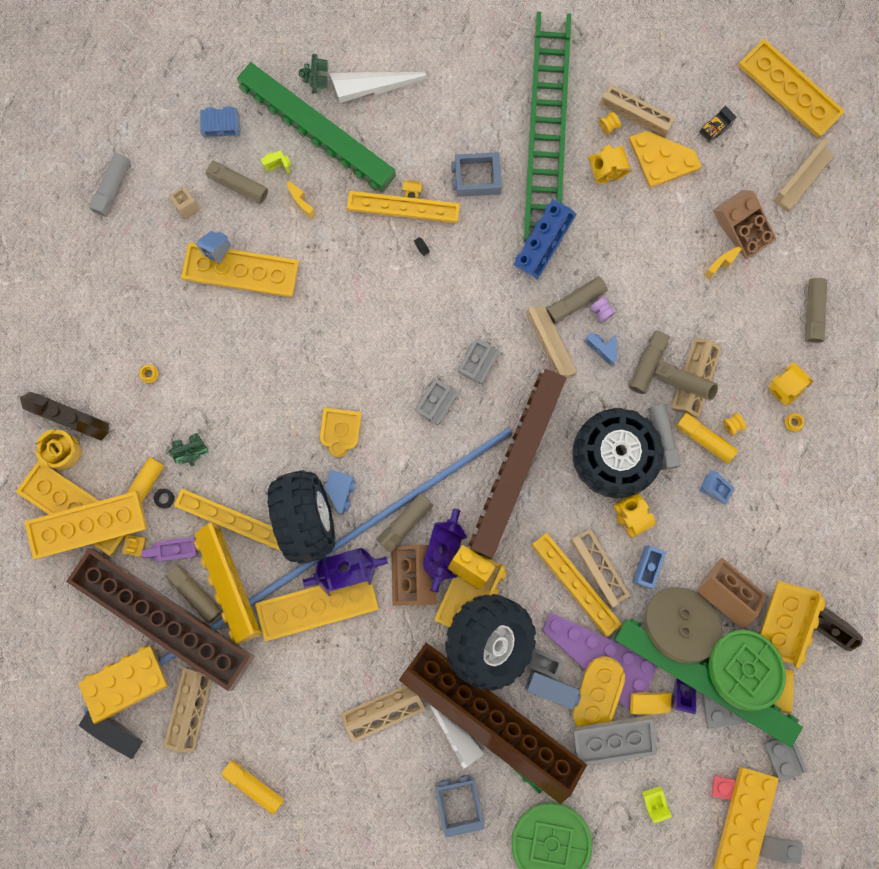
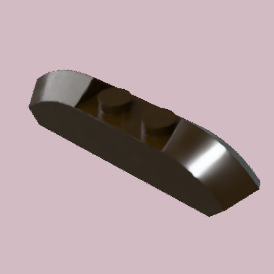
(64, 415)
(838, 630)

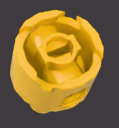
(609, 164)
(790, 384)
(58, 449)
(634, 515)

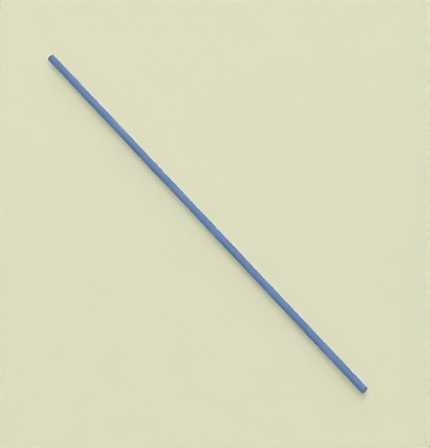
(363, 527)

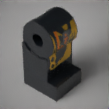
(718, 124)

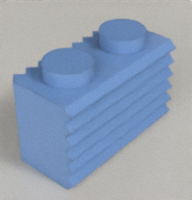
(219, 122)
(649, 567)

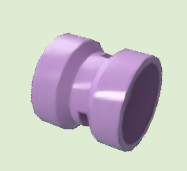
(602, 309)

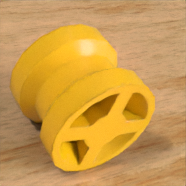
(609, 123)
(734, 424)

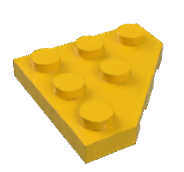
(662, 158)

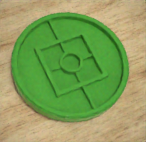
(747, 670)
(551, 838)

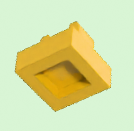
(412, 186)
(134, 545)

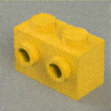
(471, 567)

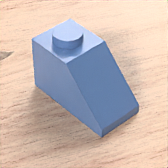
(214, 246)

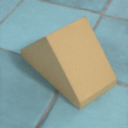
(184, 202)

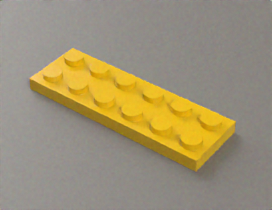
(791, 88)
(242, 271)
(56, 493)
(85, 525)
(313, 609)
(746, 820)

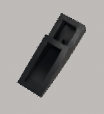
(113, 735)

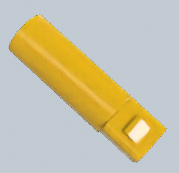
(706, 438)
(146, 478)
(252, 787)

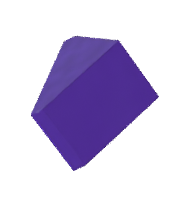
(683, 697)

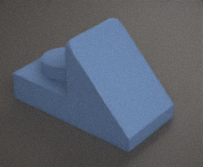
(606, 352)
(717, 487)

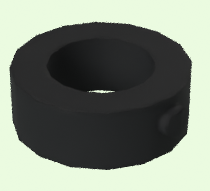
(421, 245)
(157, 495)

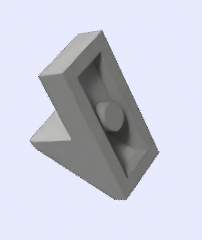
(546, 664)
(781, 850)

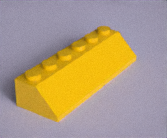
(227, 584)

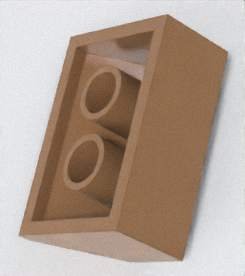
(409, 579)
(732, 593)

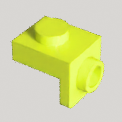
(274, 160)
(656, 804)

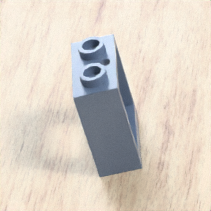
(481, 189)
(553, 690)
(465, 826)

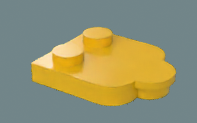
(340, 430)

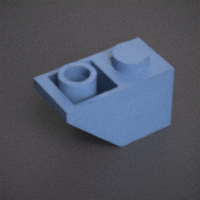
(339, 488)

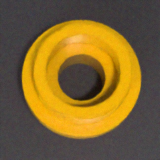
(146, 368)
(798, 418)

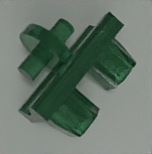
(317, 65)
(188, 452)

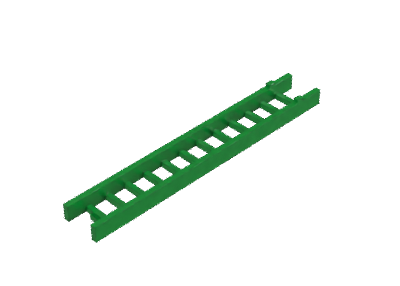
(536, 119)

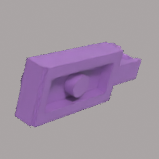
(171, 550)

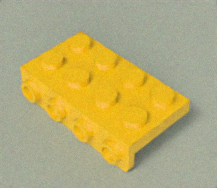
(461, 591)
(791, 620)
(123, 684)

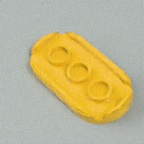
(599, 691)

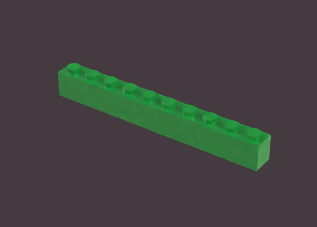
(316, 127)
(698, 677)

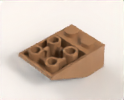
(745, 223)

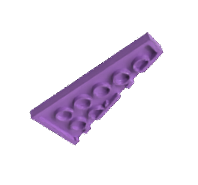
(587, 645)

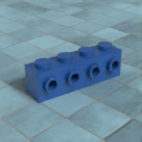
(545, 238)

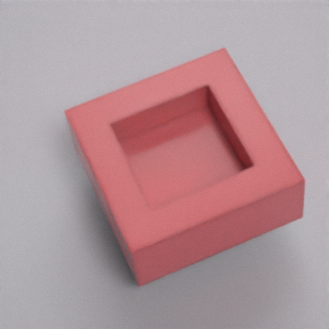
(722, 787)

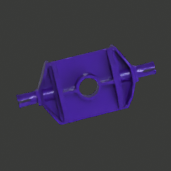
(448, 536)
(360, 570)

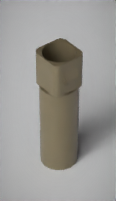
(236, 182)
(577, 299)
(816, 310)
(649, 362)
(686, 381)
(393, 535)
(193, 593)

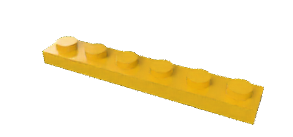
(403, 207)
(226, 517)
(576, 585)

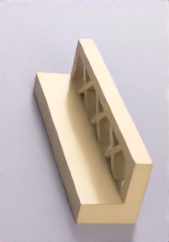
(635, 113)
(804, 176)
(550, 341)
(696, 362)
(594, 571)
(185, 709)
(380, 709)

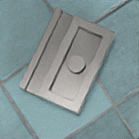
(478, 360)
(436, 401)
(784, 760)

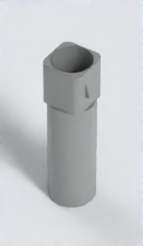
(111, 181)
(661, 422)

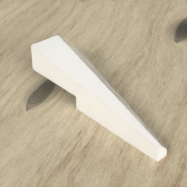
(358, 84)
(461, 742)

